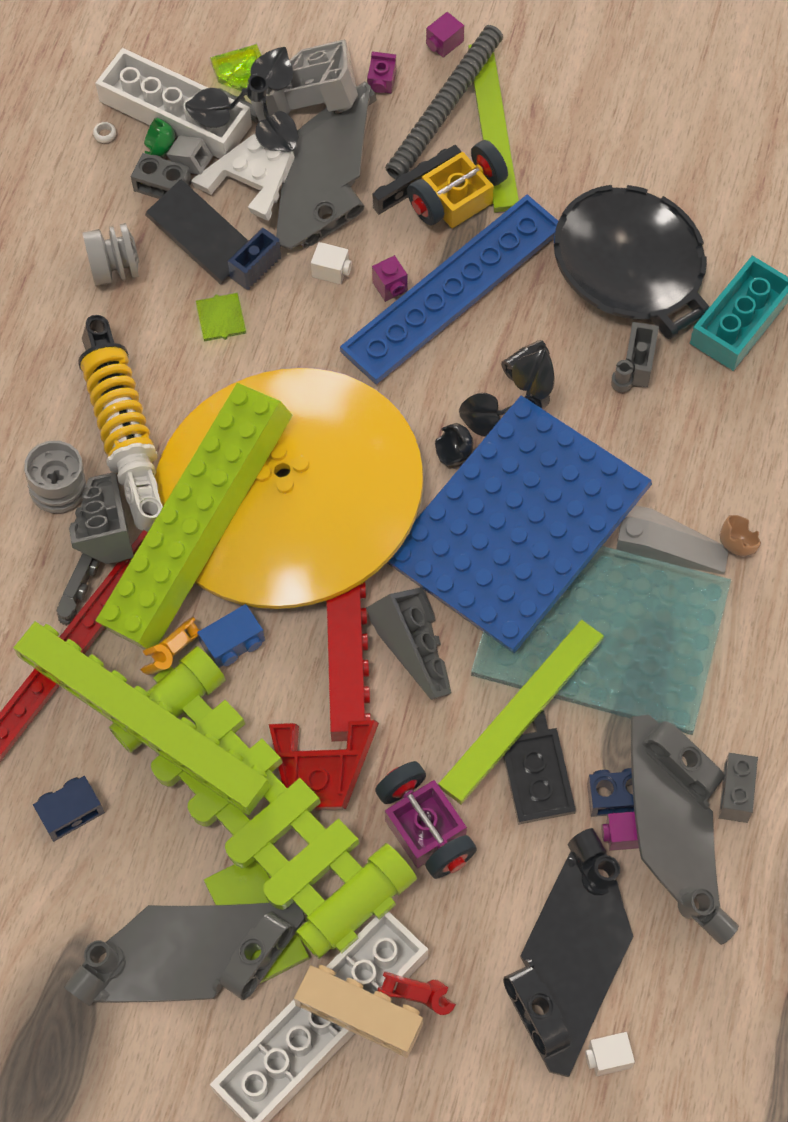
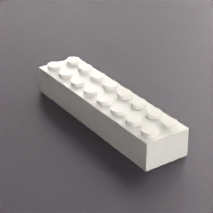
(300, 1042)

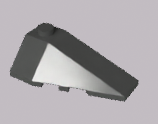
(101, 522)
(406, 628)

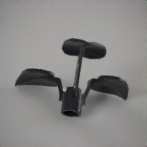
(269, 71)
(530, 373)

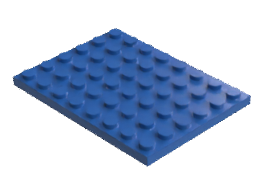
(518, 522)

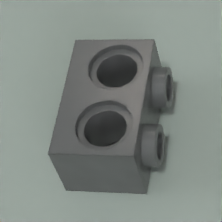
(162, 176)
(738, 787)

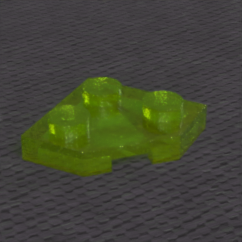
(235, 66)

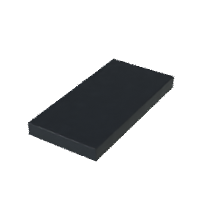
(197, 229)

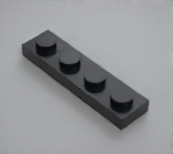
(396, 191)

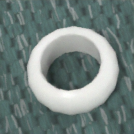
(101, 126)

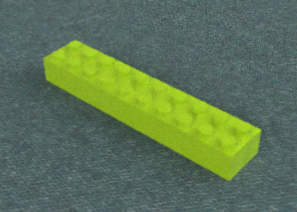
(194, 517)

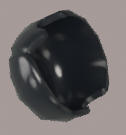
(454, 445)

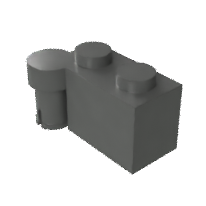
(639, 358)

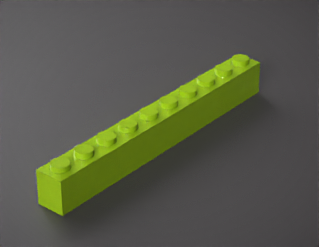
(143, 718)

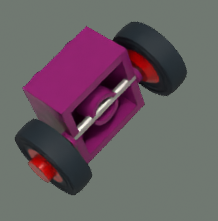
(425, 821)

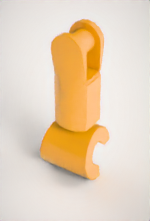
(170, 647)

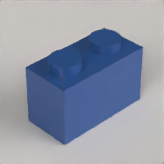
(231, 636)

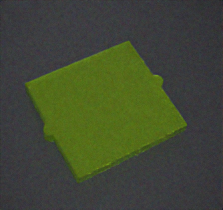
(220, 317)

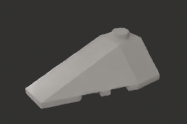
(666, 540)

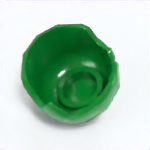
(159, 138)

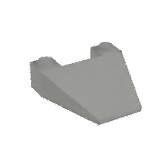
(319, 77)

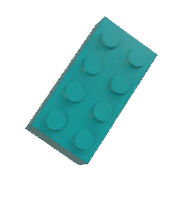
(741, 313)

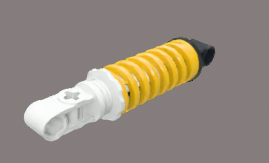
(120, 419)

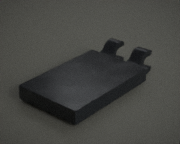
(538, 775)

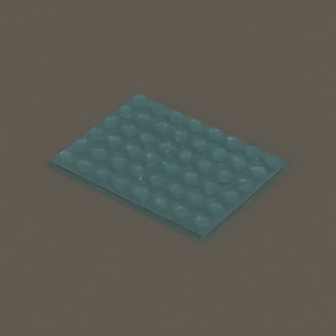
(655, 645)

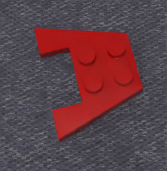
(326, 772)

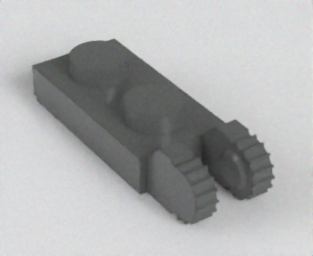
(76, 588)

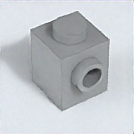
(190, 152)

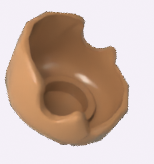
(737, 537)

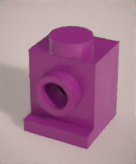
(382, 72)

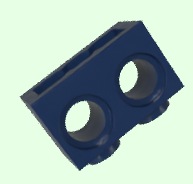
(619, 800)

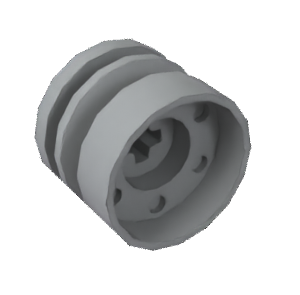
(111, 254)
(55, 476)

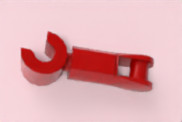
(426, 993)

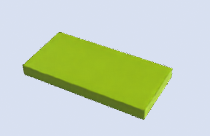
(245, 886)

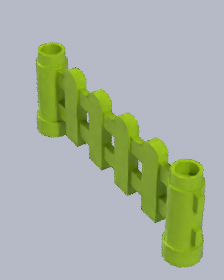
(366, 888)

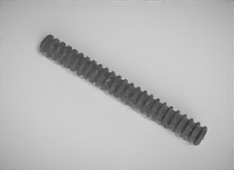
(444, 101)

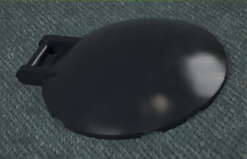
(632, 255)

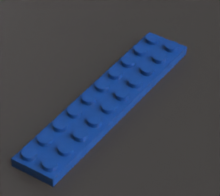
(450, 289)

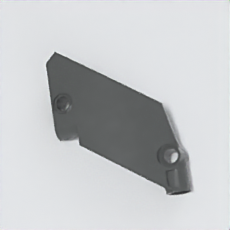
(322, 174)
(676, 820)
(186, 953)

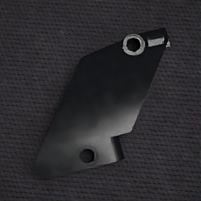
(572, 954)

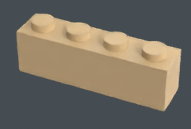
(359, 1010)

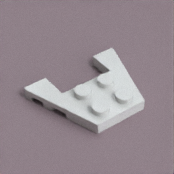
(254, 167)

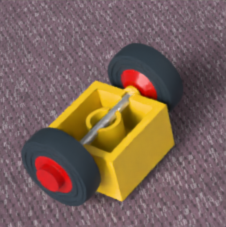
(459, 186)

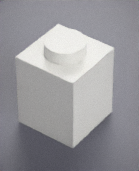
(330, 263)
(610, 1054)

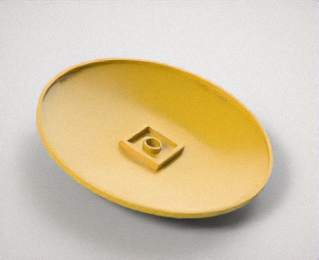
(335, 513)

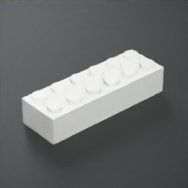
(153, 91)

